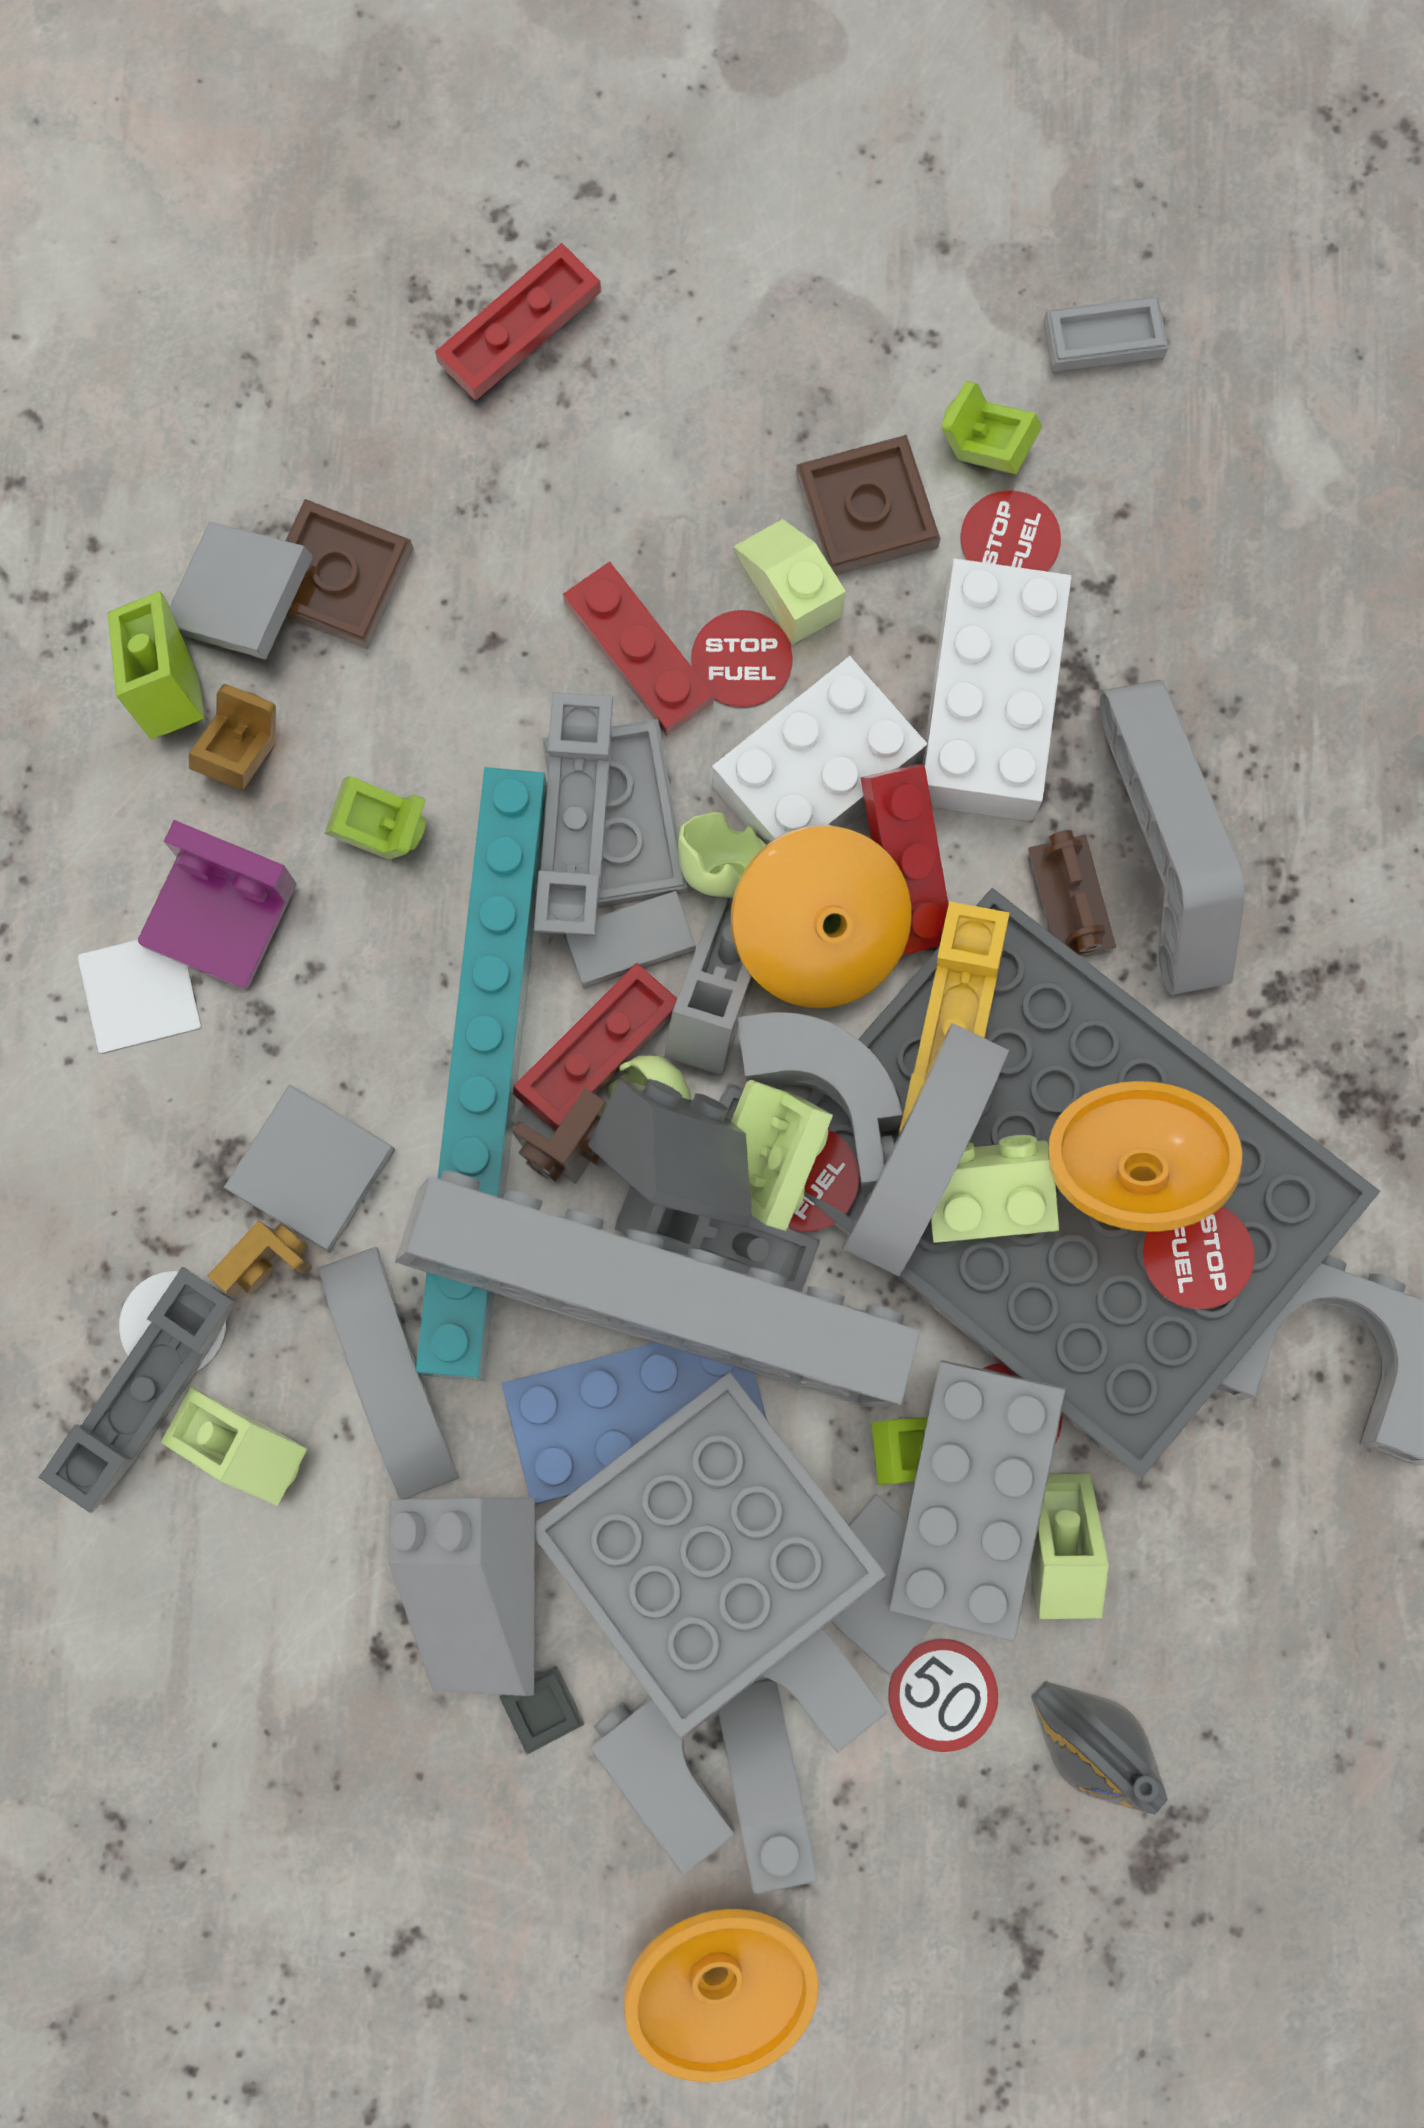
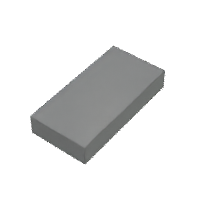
(1105, 333)
(632, 935)

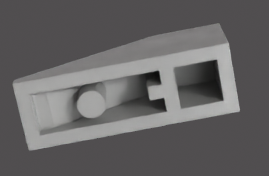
(710, 997)
(755, 1246)
(767, 1789)

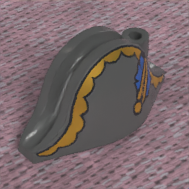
(1100, 1747)

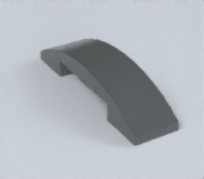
(141, 1392)

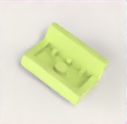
(782, 1145)
(998, 1192)

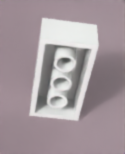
(995, 689)

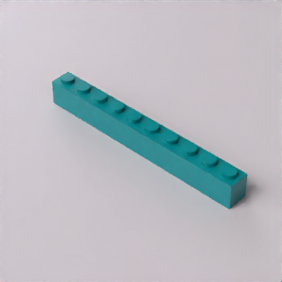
(486, 1046)

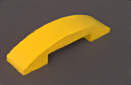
(962, 983)

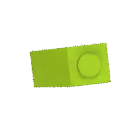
(153, 667)

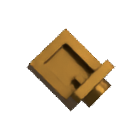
(235, 738)

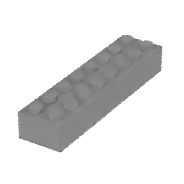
(657, 1293)

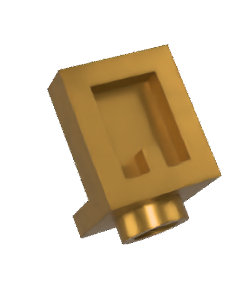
(249, 1260)

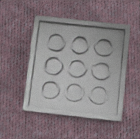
(706, 1554)

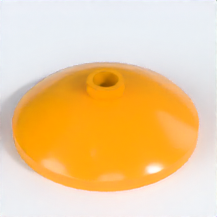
(791, 892)
(1145, 1156)
(720, 1995)

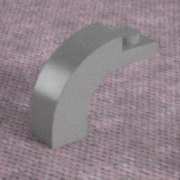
(819, 1055)

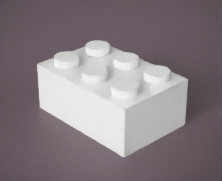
(811, 756)

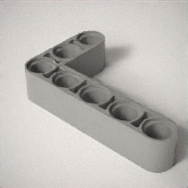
(1184, 836)

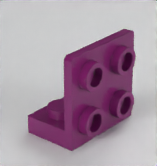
(216, 906)

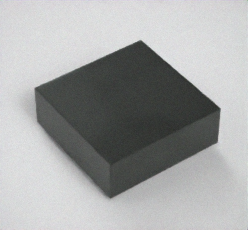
(545, 1714)

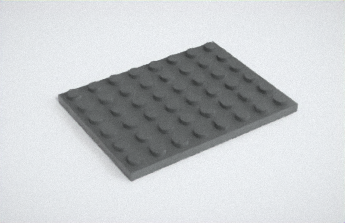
(1078, 1299)

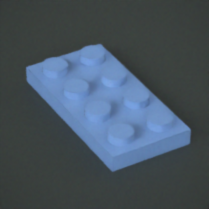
(593, 1411)

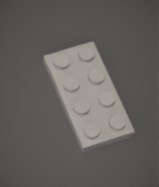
(977, 1500)

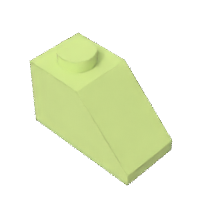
(792, 579)
(234, 1447)
(1069, 1551)

